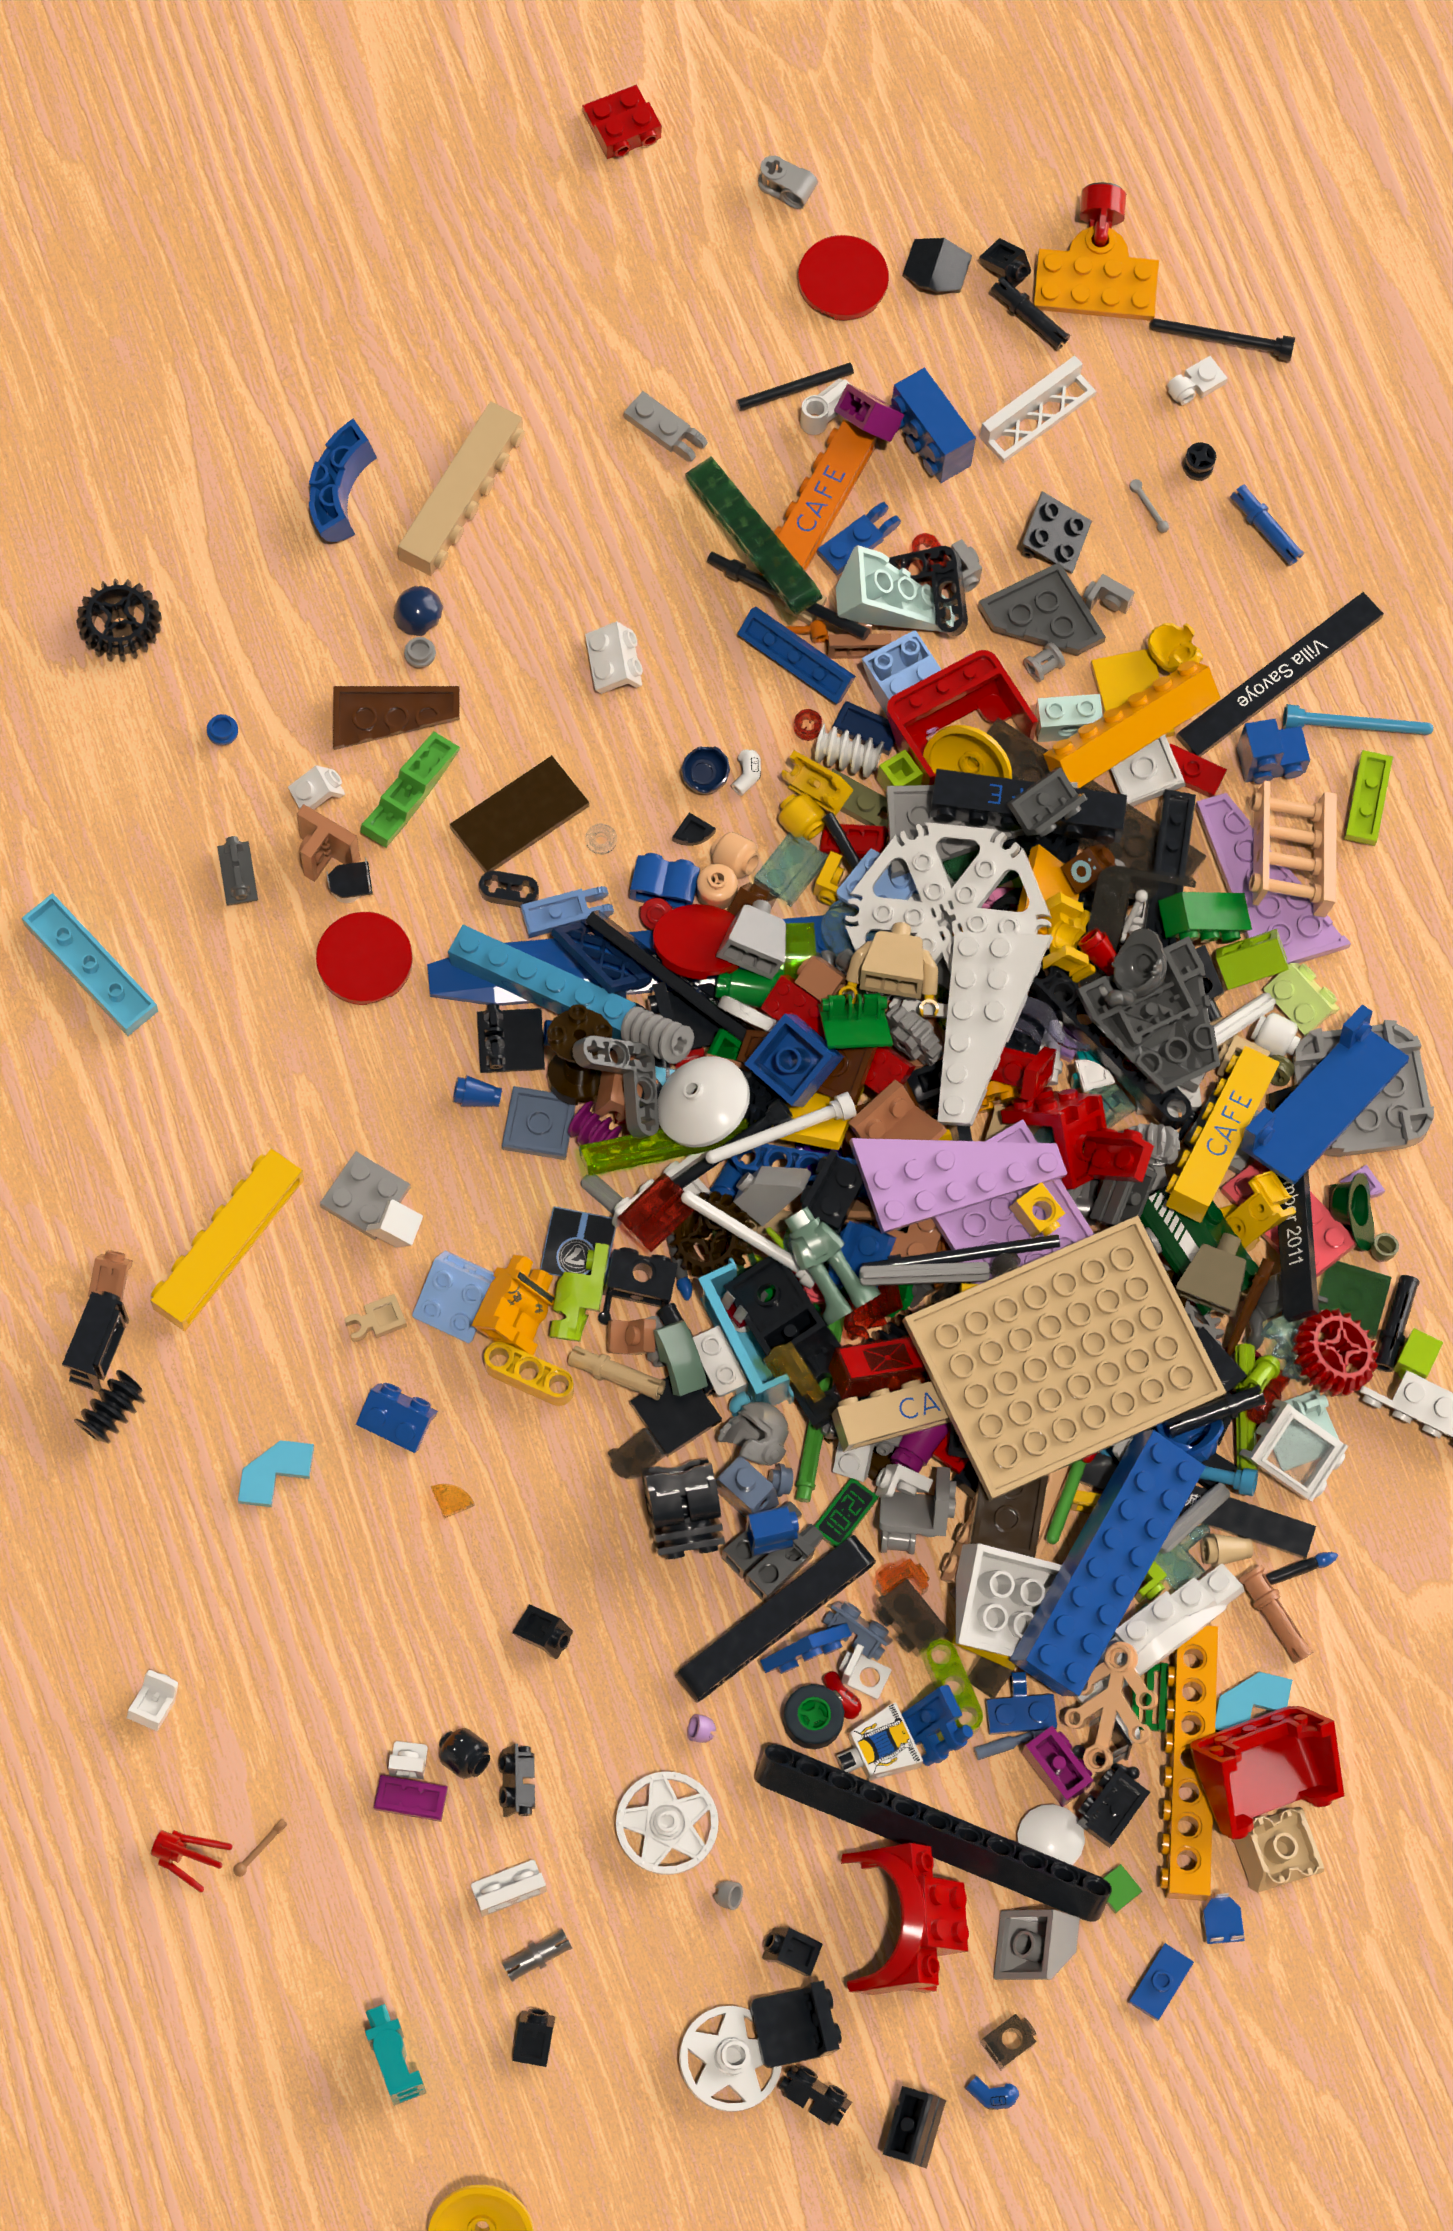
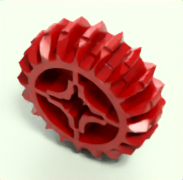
(1327, 1360)

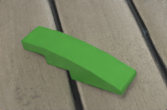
(410, 789)

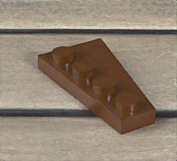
(386, 711)
(846, 1077)

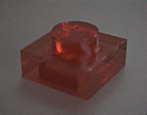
(885, 1303)

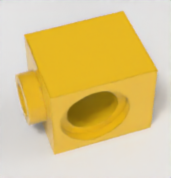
(1039, 1197)

